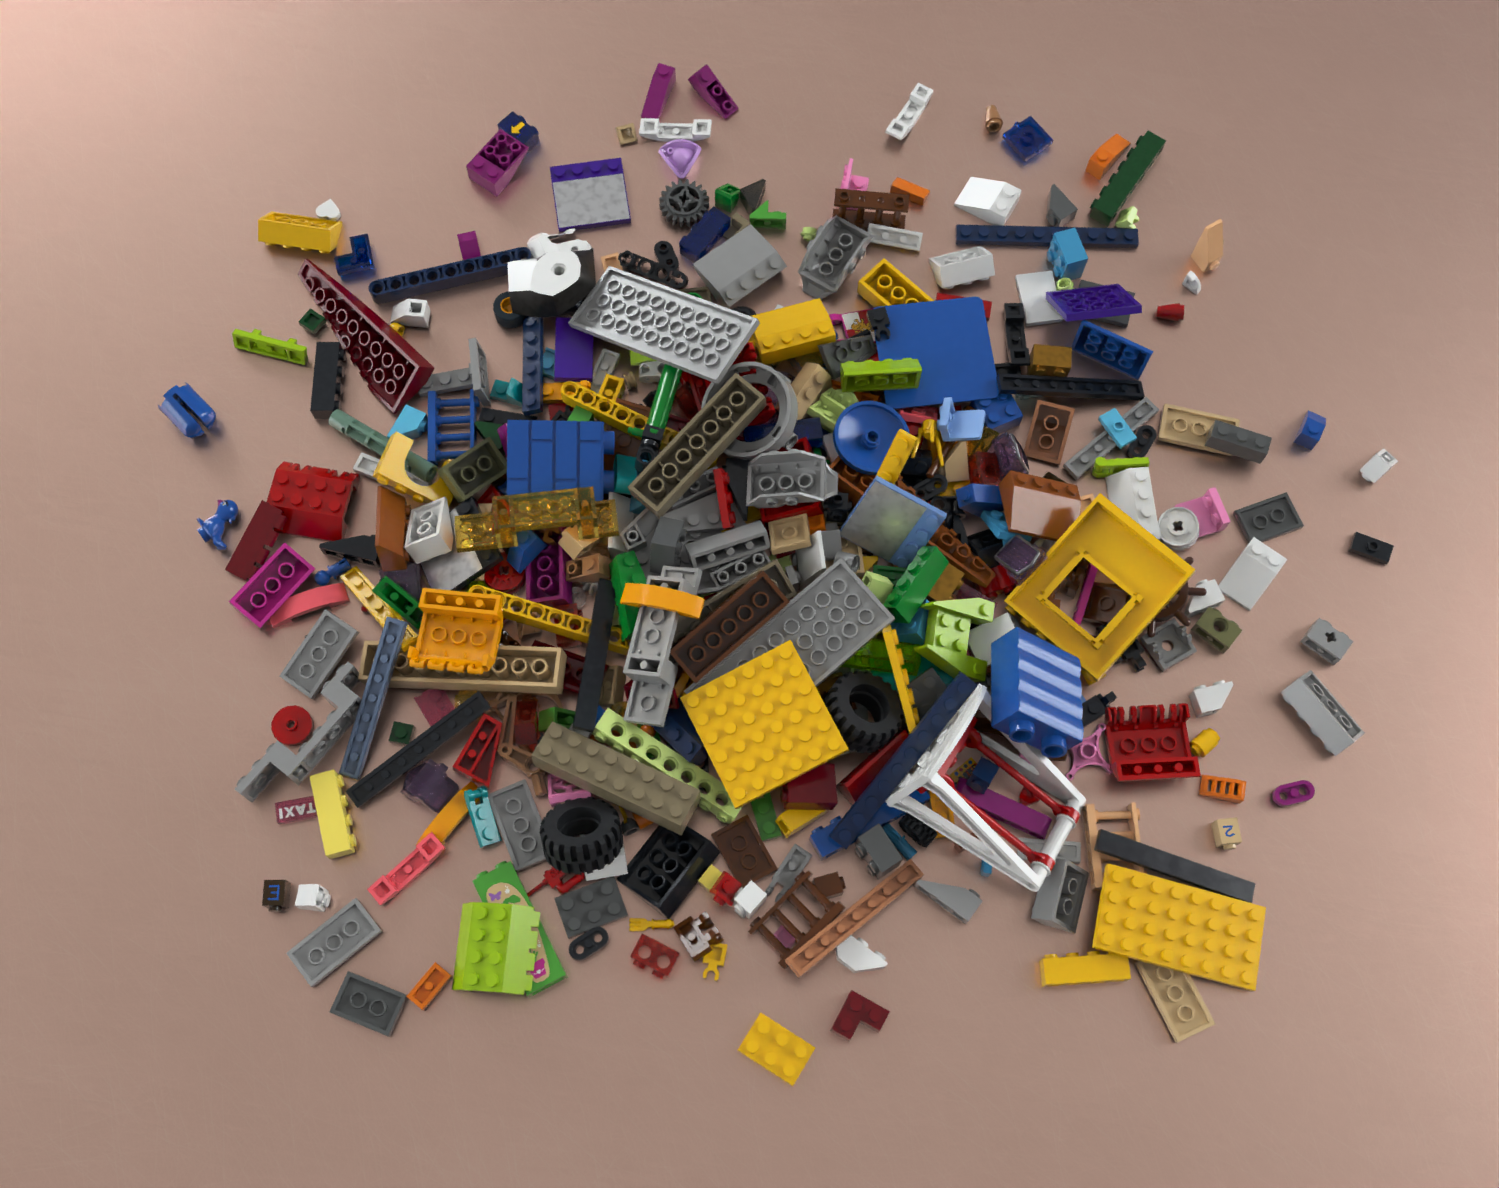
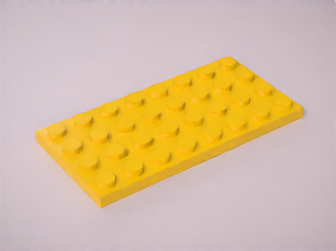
(1179, 927)

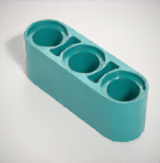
(624, 473)

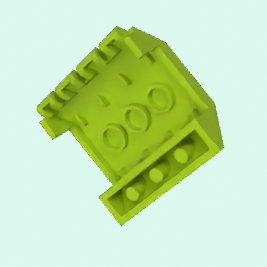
(495, 948)

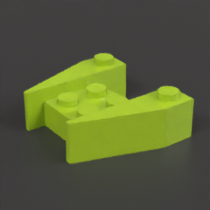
(949, 635)

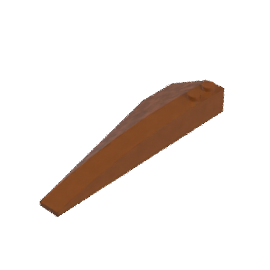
(946, 541)

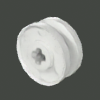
(1174, 518)

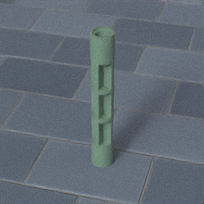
(377, 442)

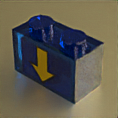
(520, 130)

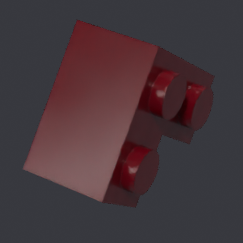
(855, 1011)

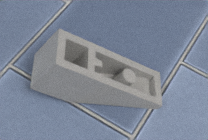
(956, 900)

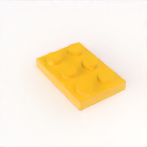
(776, 1049)

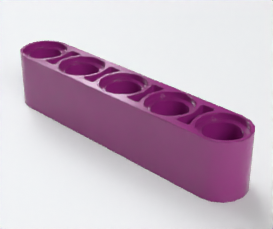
(1007, 810)

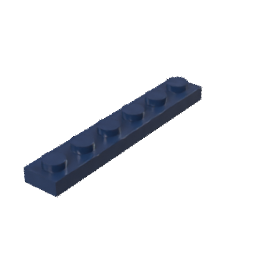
(532, 366)

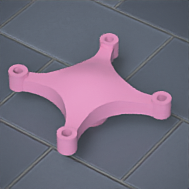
(1088, 753)

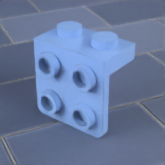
(960, 425)

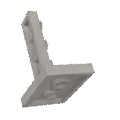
(473, 377)

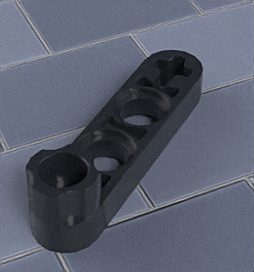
(655, 268)

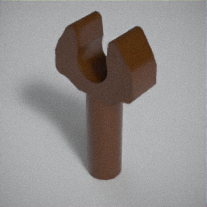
(548, 533)

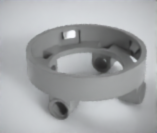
(783, 433)

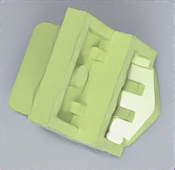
(830, 407)

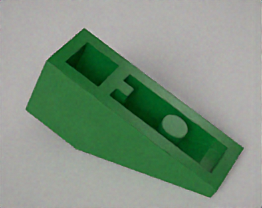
(399, 600)

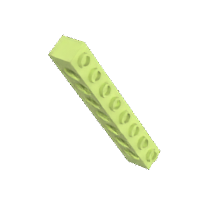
(664, 755)

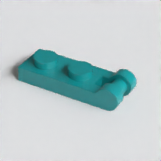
(482, 816)

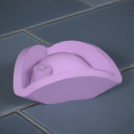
(680, 155)

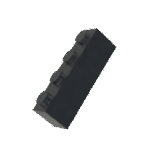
(327, 379)

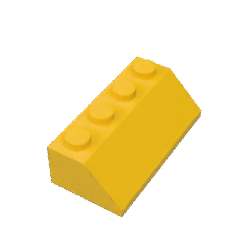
(299, 231)

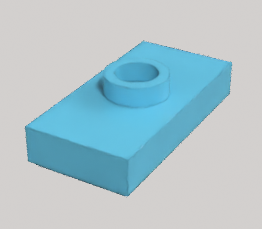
(1117, 428)

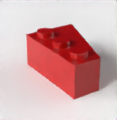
(480, 751)

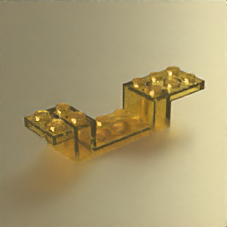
(536, 512)

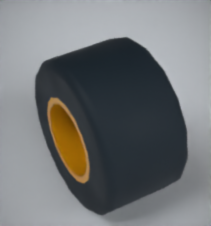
(504, 314)

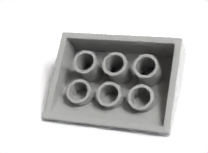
(739, 266)

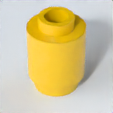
(1204, 742)

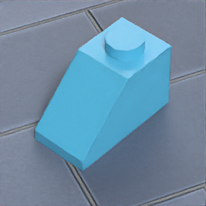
(410, 423)

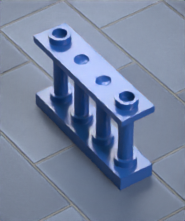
(435, 421)

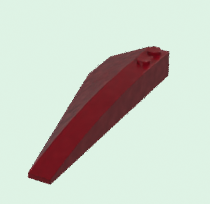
(382, 355)

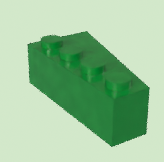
(626, 569)

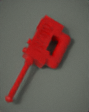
(554, 879)

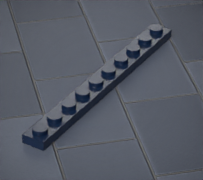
(1043, 236)
(903, 760)

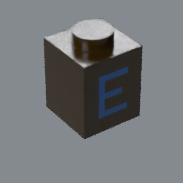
(276, 895)

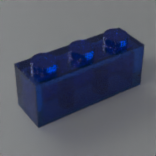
(704, 234)

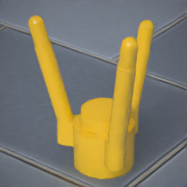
(930, 431)

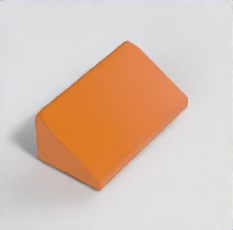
(916, 193)

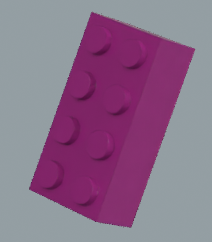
(547, 575)

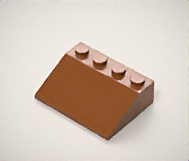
(1038, 505)

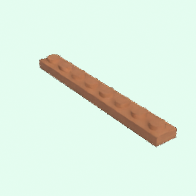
(854, 918)

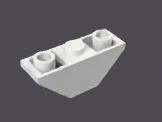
(857, 957)

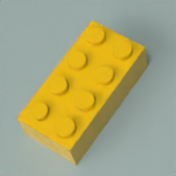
(888, 286)

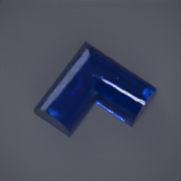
(360, 258)

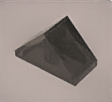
(752, 195)

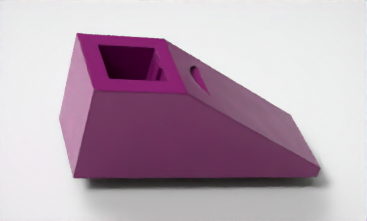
(712, 91)

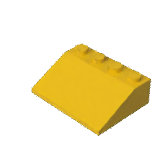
(793, 331)

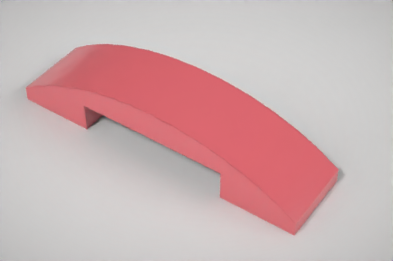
(309, 601)
(407, 870)

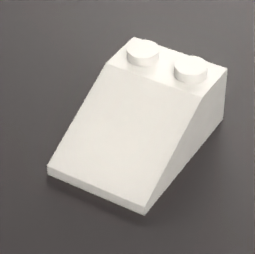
(989, 200)
(429, 531)
(810, 560)
(1251, 573)

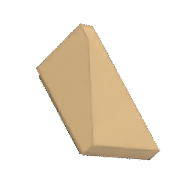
(626, 133)

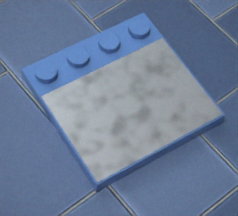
(891, 522)

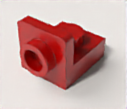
(725, 889)

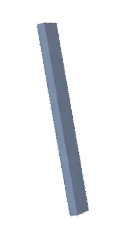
(373, 698)

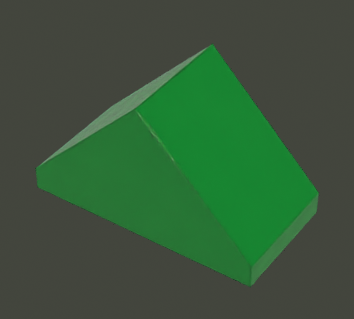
(727, 197)

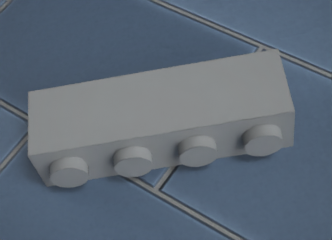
(728, 545)

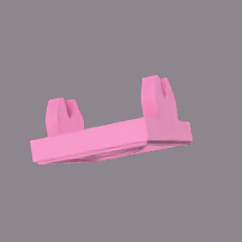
(557, 783)

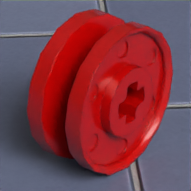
(504, 583)

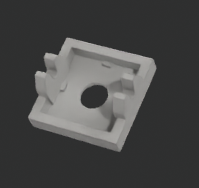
(1181, 644)

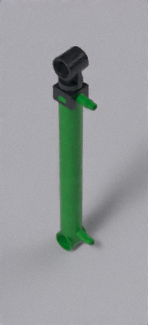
(658, 416)

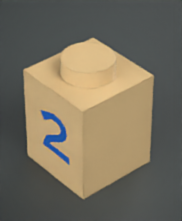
(1226, 833)

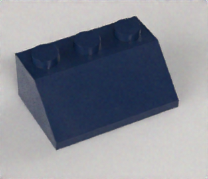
(682, 735)

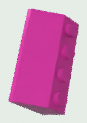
(271, 585)

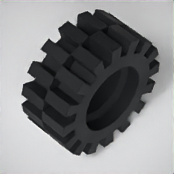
(917, 830)

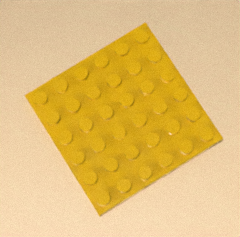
(763, 724)

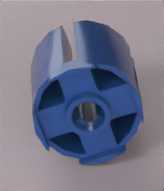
(173, 408)

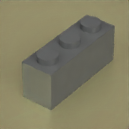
(1238, 441)

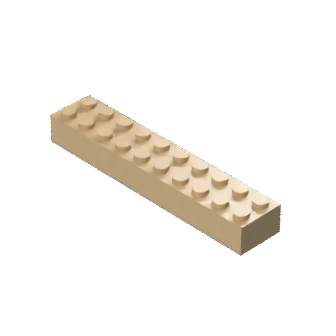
(515, 670)

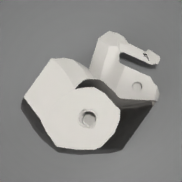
(553, 278)

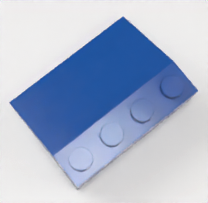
(1111, 349)

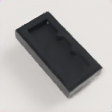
(1371, 548)

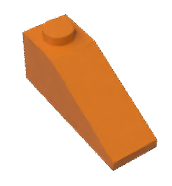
(1106, 156)

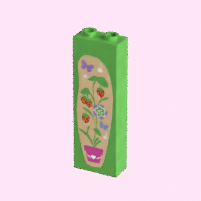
(505, 887)

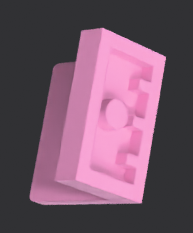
(853, 182)
(1209, 512)

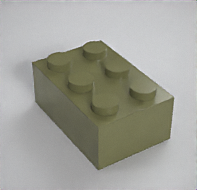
(473, 470)

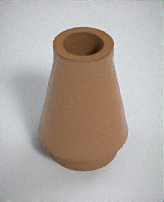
(993, 119)

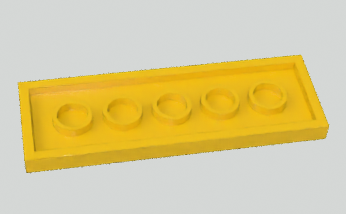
(901, 677)

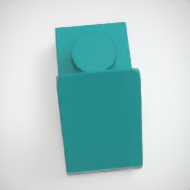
(507, 392)

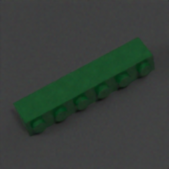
(1127, 178)

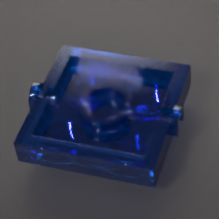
(1027, 138)

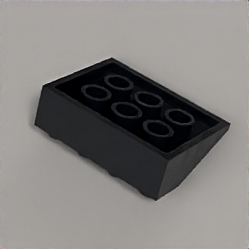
(668, 868)

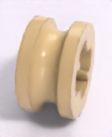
(630, 380)

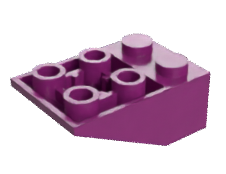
(497, 162)

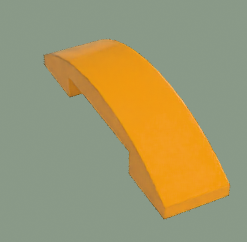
(662, 598)
(450, 815)

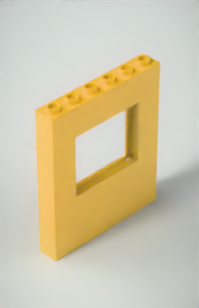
(1127, 557)

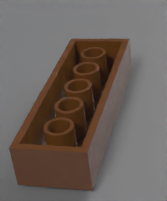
(728, 626)

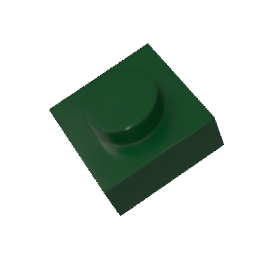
(312, 321)
(401, 733)

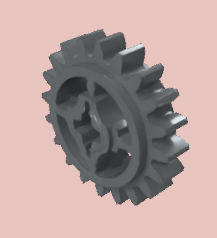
(676, 196)

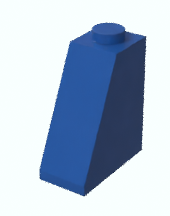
(979, 497)

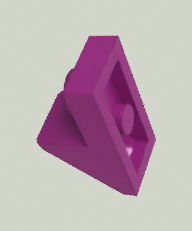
(469, 245)

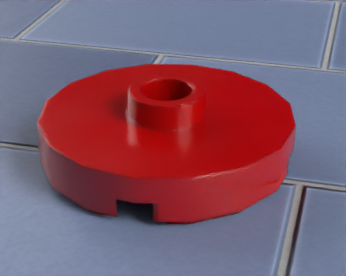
(299, 732)

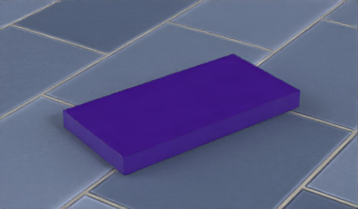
(572, 353)

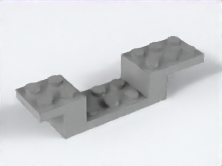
(650, 650)
(310, 753)

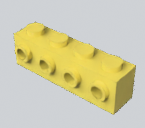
(332, 814)

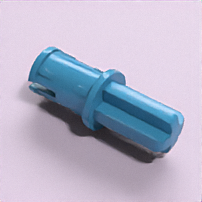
(899, 842)

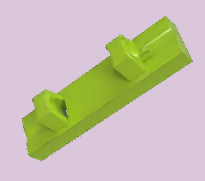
(271, 347)

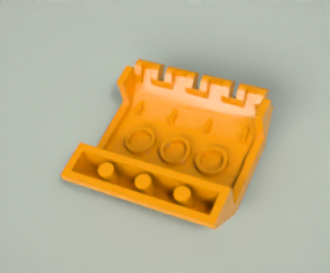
(457, 631)

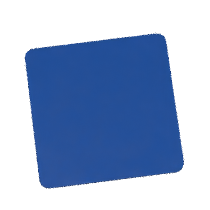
(951, 347)

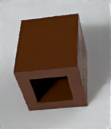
(830, 885)

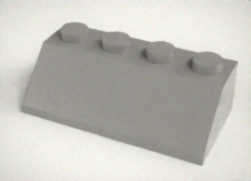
(1322, 713)

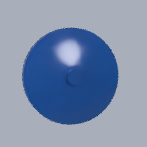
(865, 434)

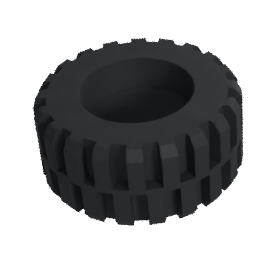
(877, 698)
(584, 852)

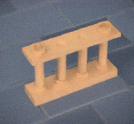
(1096, 858)

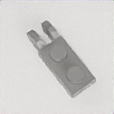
(789, 870)

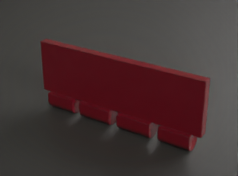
(252, 544)

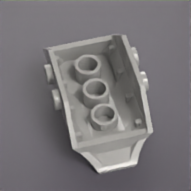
(832, 256)
(789, 479)

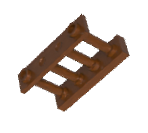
(874, 201)
(832, 911)

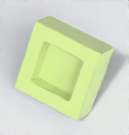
(1127, 218)

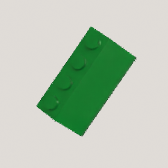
(915, 583)

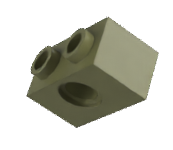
(1205, 629)

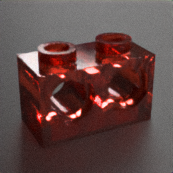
(658, 951)

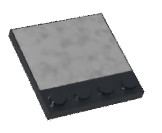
(456, 569)

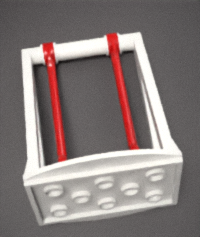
(931, 775)

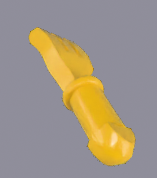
(642, 924)

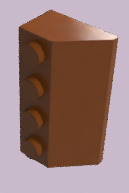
(391, 529)

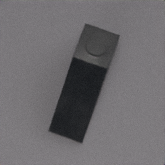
(738, 474)
(356, 549)

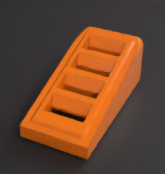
(1238, 798)

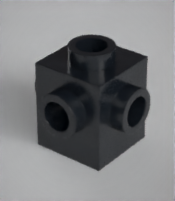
(837, 507)

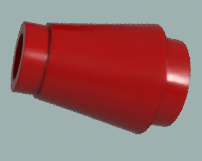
(1171, 312)

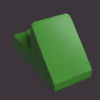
(763, 219)

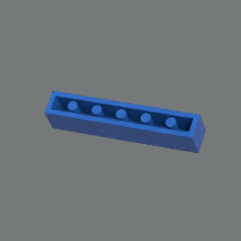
(827, 846)

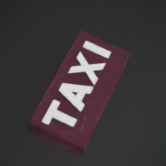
(295, 810)

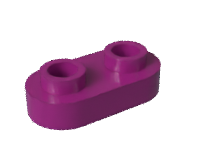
(1292, 793)

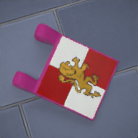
(852, 323)

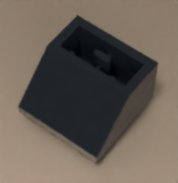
(916, 468)

